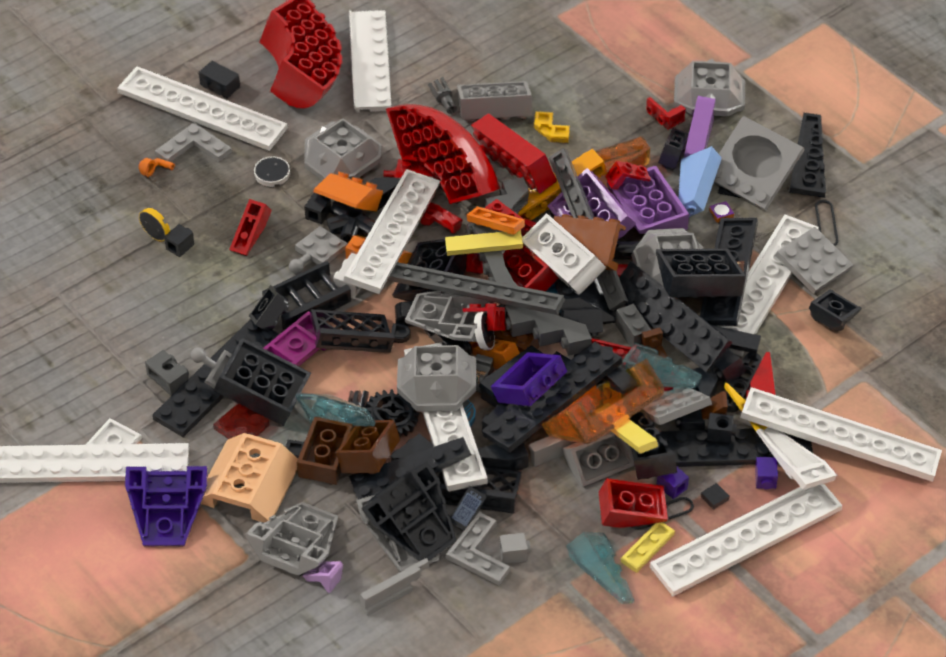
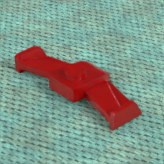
(442, 216)

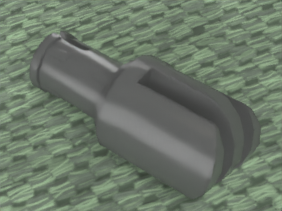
(443, 95)

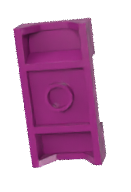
(296, 342)

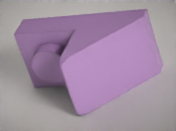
(327, 573)

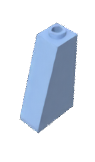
(697, 178)

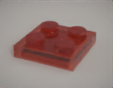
(240, 421)

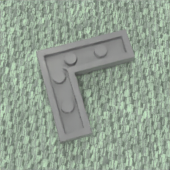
(193, 136)
(466, 552)

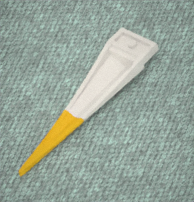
(795, 460)

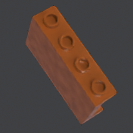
(596, 235)

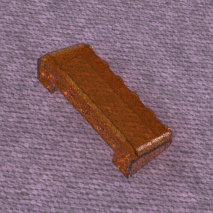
(605, 408)

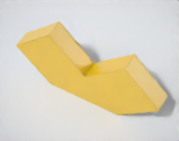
(553, 133)

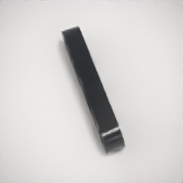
(744, 382)

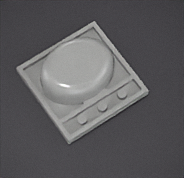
(756, 162)

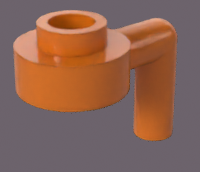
(148, 166)

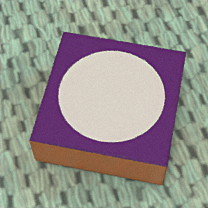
(721, 210)

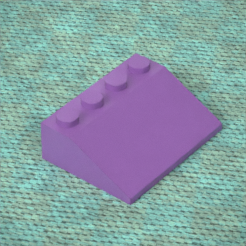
(600, 200)
(651, 203)

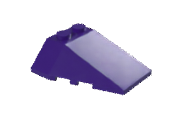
(165, 502)

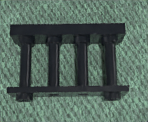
(328, 302)

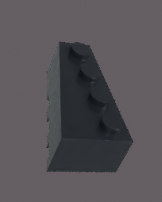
(655, 461)

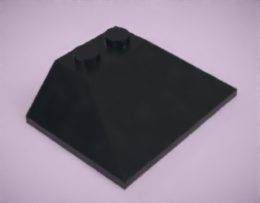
(590, 298)

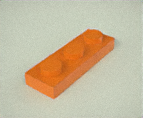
(495, 220)

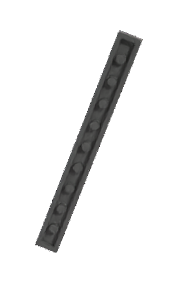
(579, 206)
(477, 288)

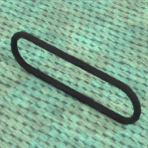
(833, 218)
(673, 516)

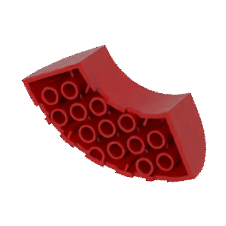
(304, 53)
(444, 149)

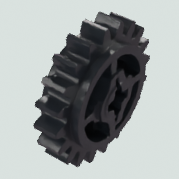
(393, 408)

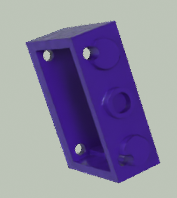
(509, 386)

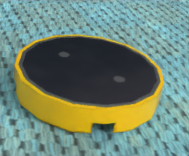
(153, 224)

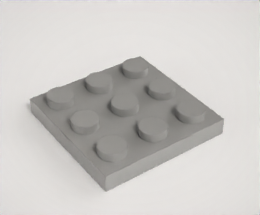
(814, 260)
(676, 404)

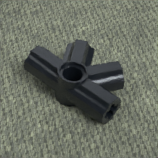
(349, 221)

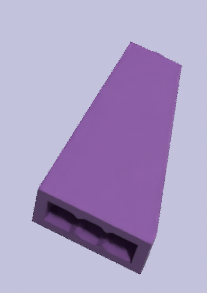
(700, 126)

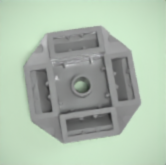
(710, 80)
(341, 149)
(645, 252)
(436, 377)

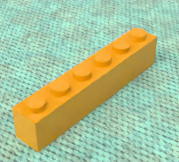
(539, 203)

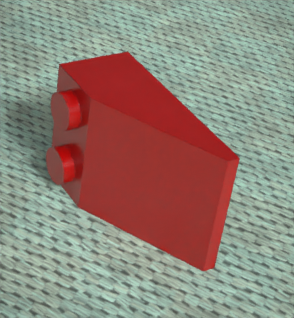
(631, 503)

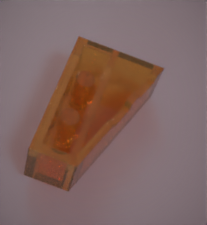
(631, 151)

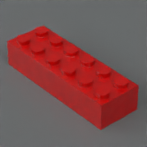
(514, 153)

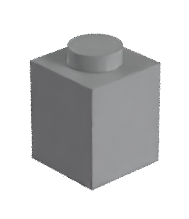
(514, 548)

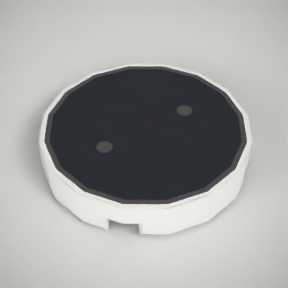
(272, 171)
(484, 337)

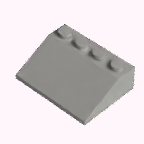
(498, 99)

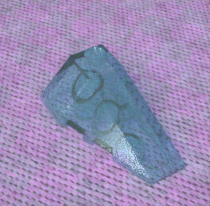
(668, 372)
(334, 408)
(595, 556)

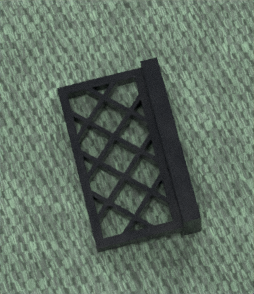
(348, 338)
(496, 498)

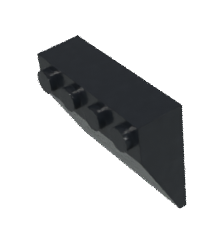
(432, 256)
(700, 273)
(262, 381)

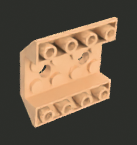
(264, 477)

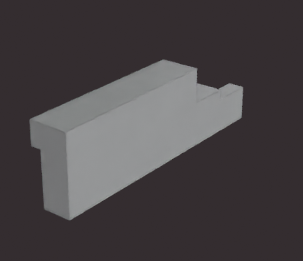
(547, 450)
(392, 588)

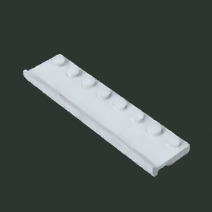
(370, 60)

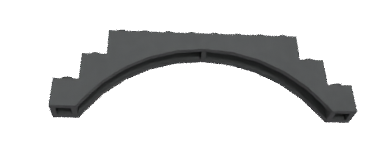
(520, 321)

